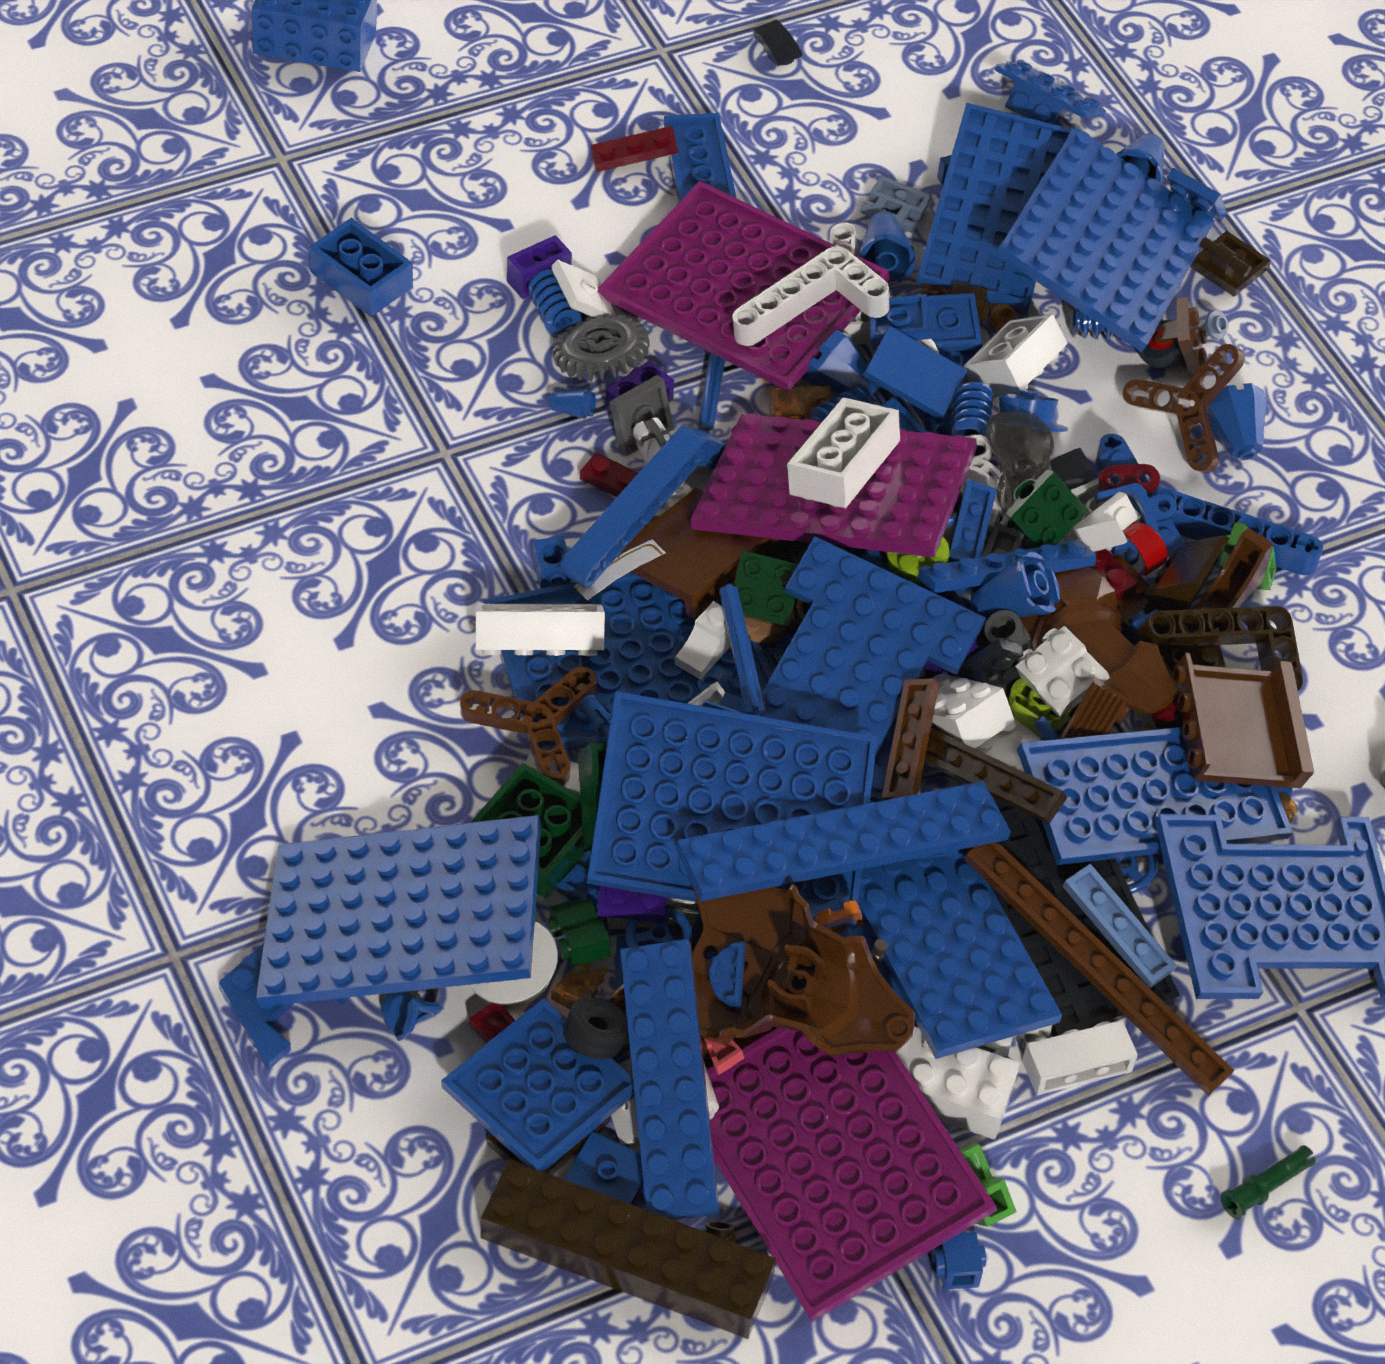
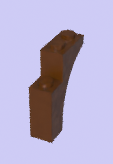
(1240, 574)

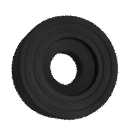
(596, 1028)

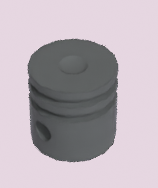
(1008, 626)

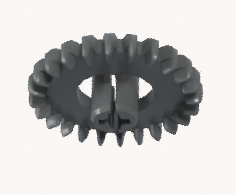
(603, 349)

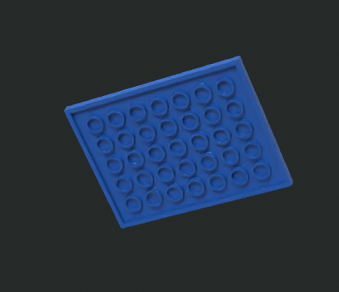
(1106, 238)
(641, 639)
(708, 771)
(401, 911)

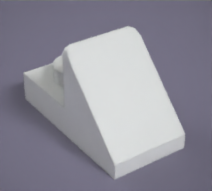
(1106, 524)

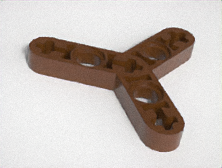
(1195, 414)
(541, 707)

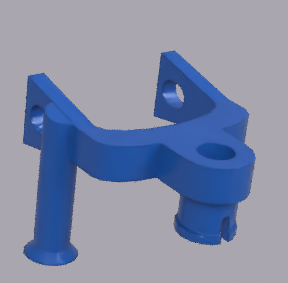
(1150, 510)

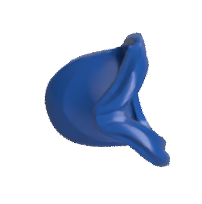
(403, 1011)

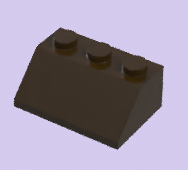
(1184, 575)

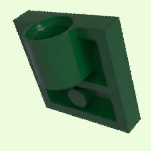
(1045, 509)
(762, 588)

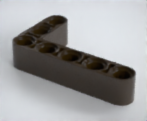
(1230, 632)

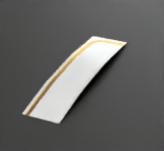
(624, 564)

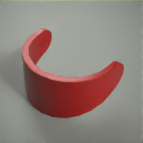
(1148, 544)

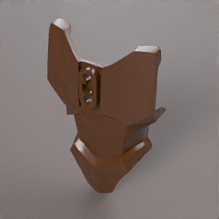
(1091, 614)
(796, 977)

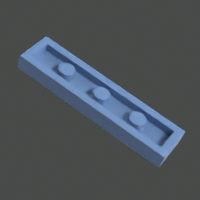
(1119, 926)

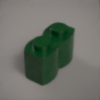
(578, 932)

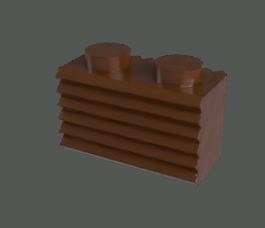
(1097, 711)

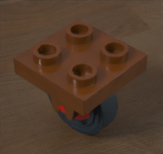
(1178, 340)

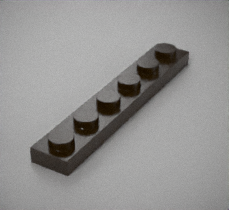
(1001, 779)

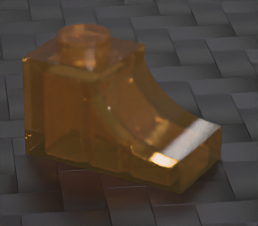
(798, 401)

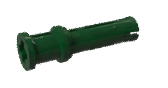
(1257, 1188)

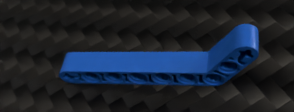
(639, 503)
(1203, 520)

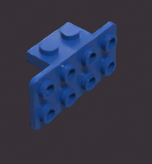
(1041, 98)

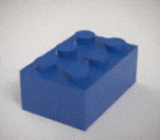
(361, 267)

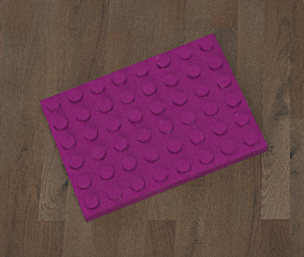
(710, 262)
(896, 510)
(838, 1165)

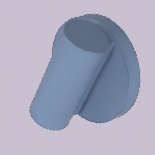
(1216, 324)

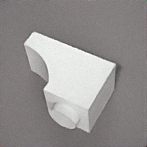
(706, 642)

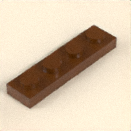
(910, 738)

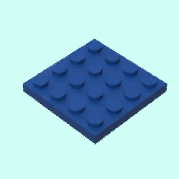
(537, 1088)

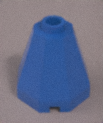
(840, 366)
(1239, 419)

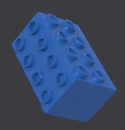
(315, 31)

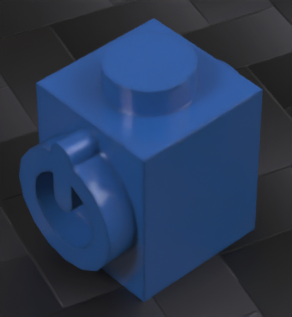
(959, 1261)

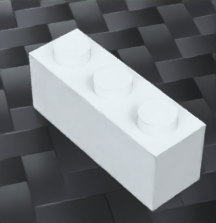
(1079, 1057)

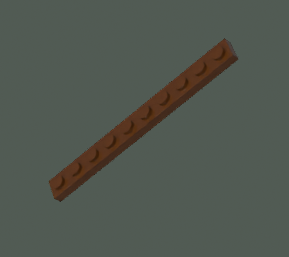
(1100, 966)

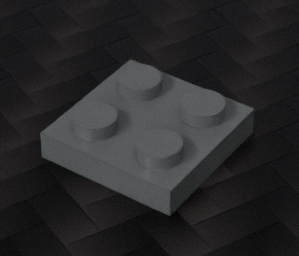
(637, 405)

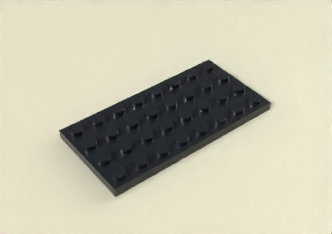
(1073, 993)

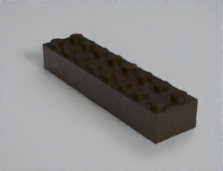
(628, 1248)

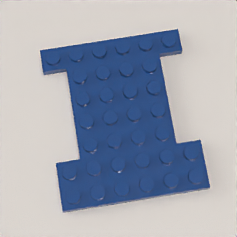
(860, 646)
(1273, 904)

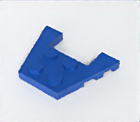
(240, 993)

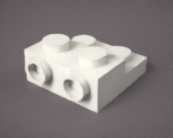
(1060, 670)

